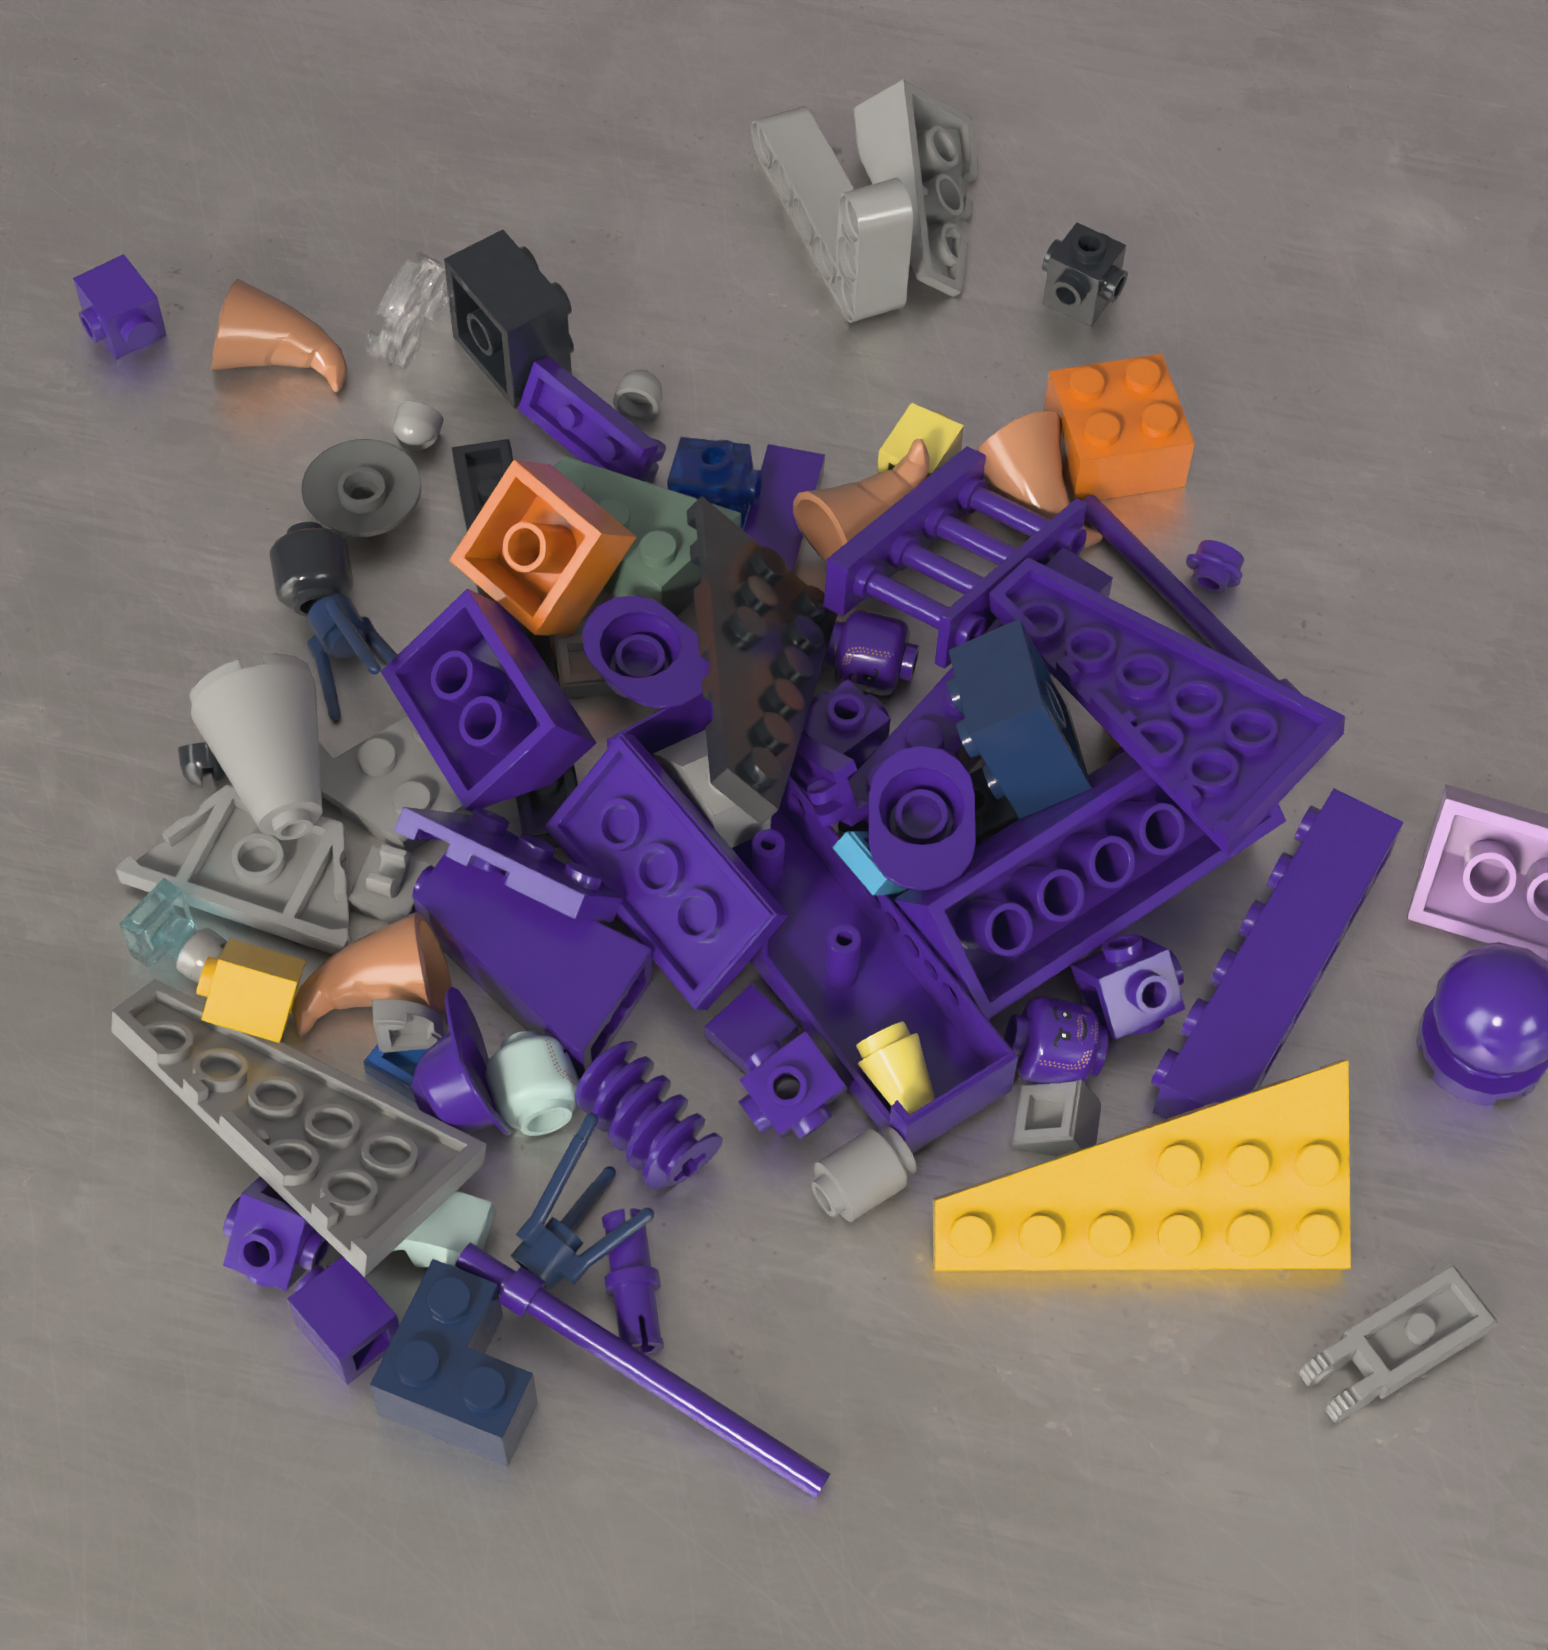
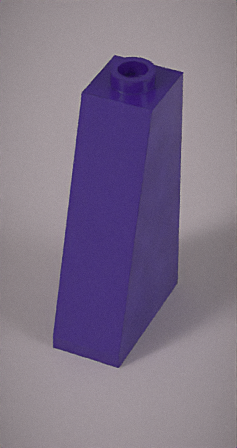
(533, 961)

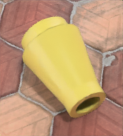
(897, 1067)

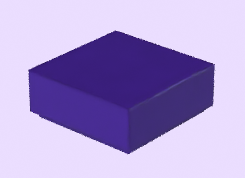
(748, 1026)

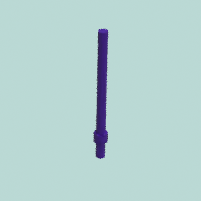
(1172, 589)
(524, 1294)

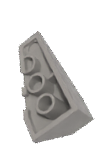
(935, 157)

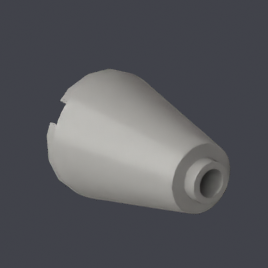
(265, 739)

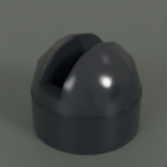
(198, 759)

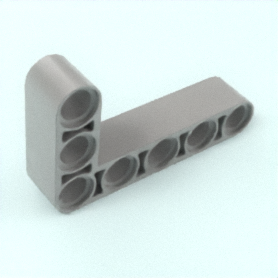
(851, 233)

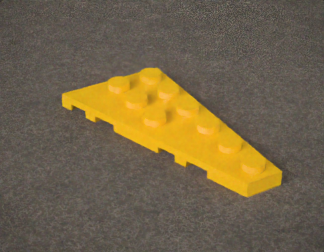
(1204, 1190)

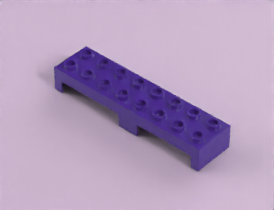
(849, 965)

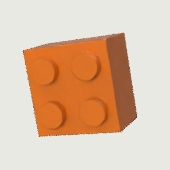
(1120, 428)
(542, 548)

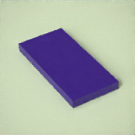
(671, 867)

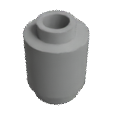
(863, 1173)

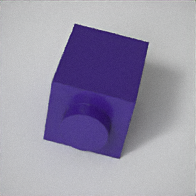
(343, 1318)

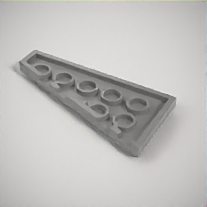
(324, 1141)

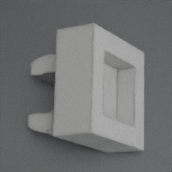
(386, 884)

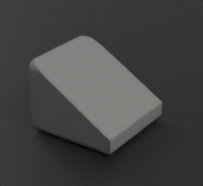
(1056, 1118)

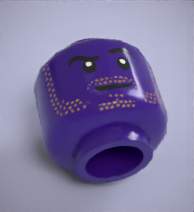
(872, 652)
(1057, 1041)

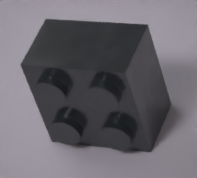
(506, 312)

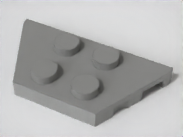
(253, 877)

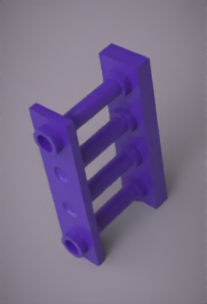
(934, 513)

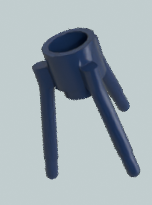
(344, 634)
(552, 1247)

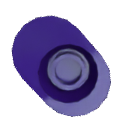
(645, 652)
(922, 818)
(451, 1074)

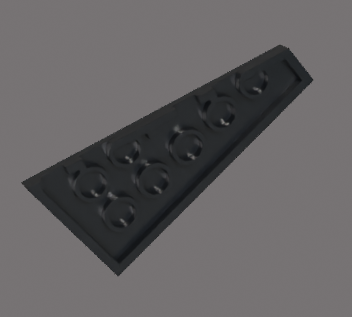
(764, 657)

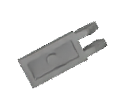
(1403, 1341)

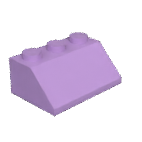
(1485, 872)

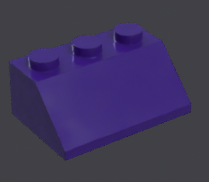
(486, 704)

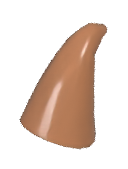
(268, 332)
(1027, 465)
(839, 513)
(389, 963)

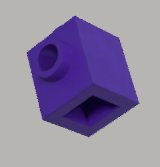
(119, 307)

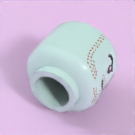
(532, 1083)

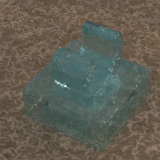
(158, 924)

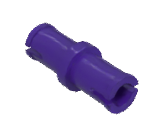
(633, 1287)

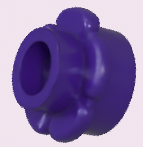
(1215, 566)

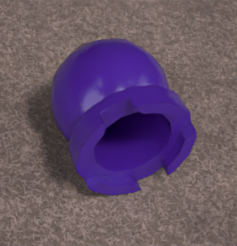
(1488, 1024)

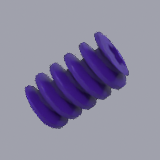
(640, 1119)

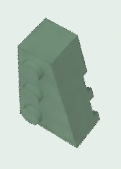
(659, 558)

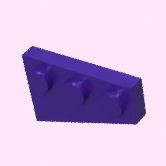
(529, 862)

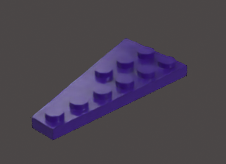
(1190, 717)

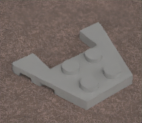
(384, 776)

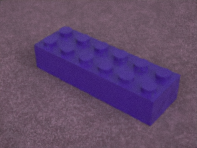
(1064, 883)

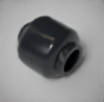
(310, 566)

